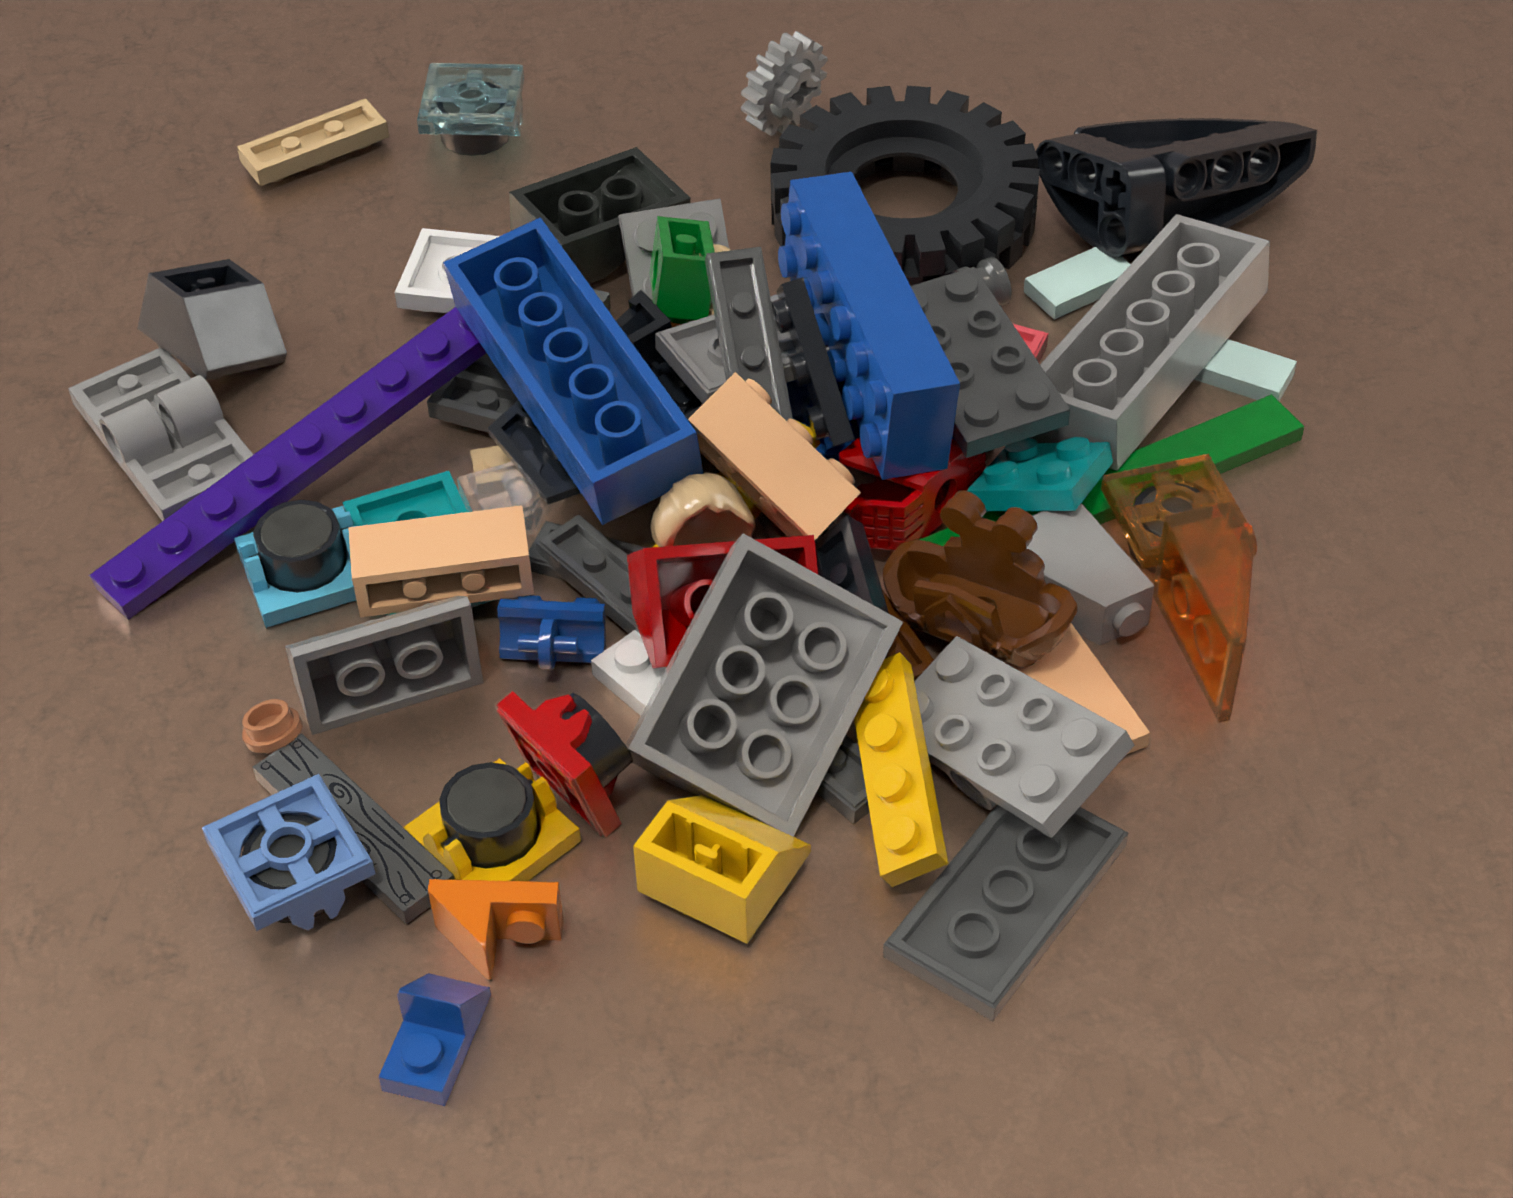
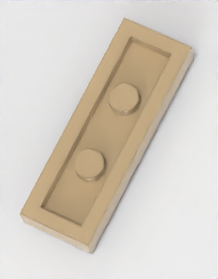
(313, 142)

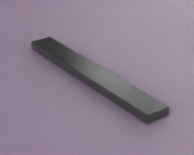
(601, 572)

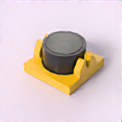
(490, 825)

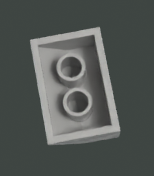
(386, 663)

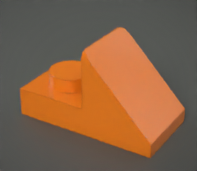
(481, 911)

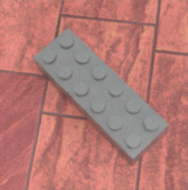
(1155, 332)

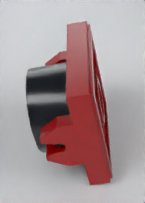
(572, 751)

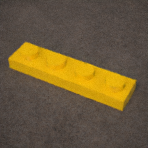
(899, 776)

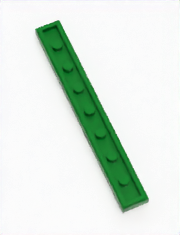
(1228, 440)

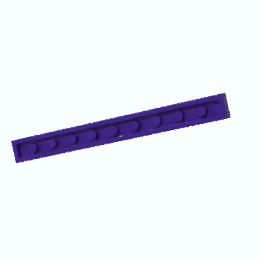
(287, 465)

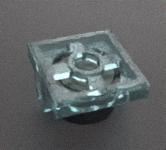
(472, 105)

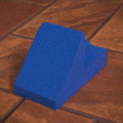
(433, 1038)

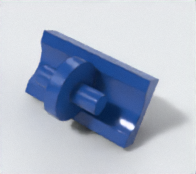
(551, 630)

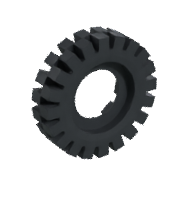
(972, 149)

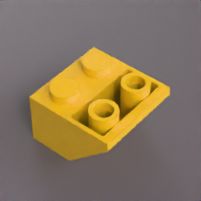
(716, 864)

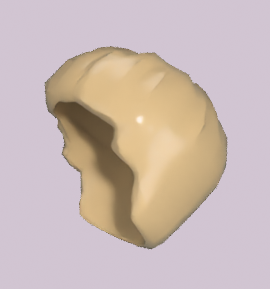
(700, 512)

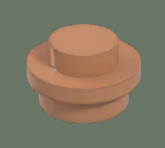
(270, 726)

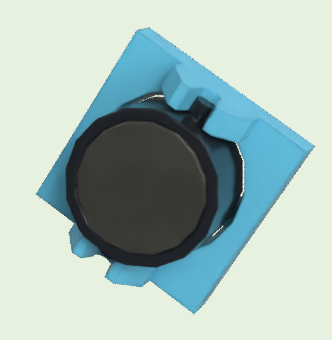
(298, 560)

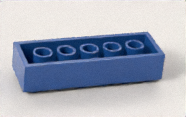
(875, 329)
(573, 370)

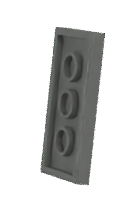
(1002, 905)

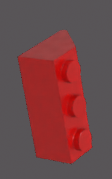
(673, 581)

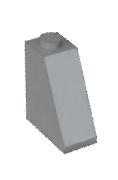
(1101, 577)

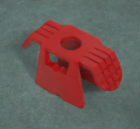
(904, 506)

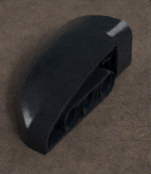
(1132, 177)

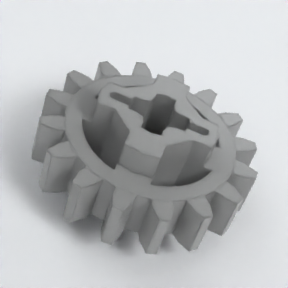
(784, 83)

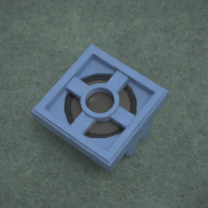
(290, 855)

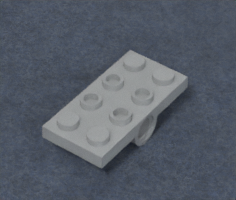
(161, 428)
(1013, 737)

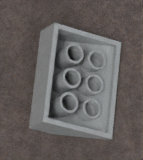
(762, 686)

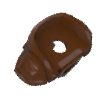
(954, 585)

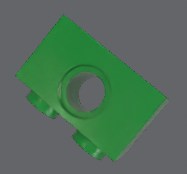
(678, 271)

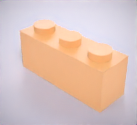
(771, 459)
(440, 558)

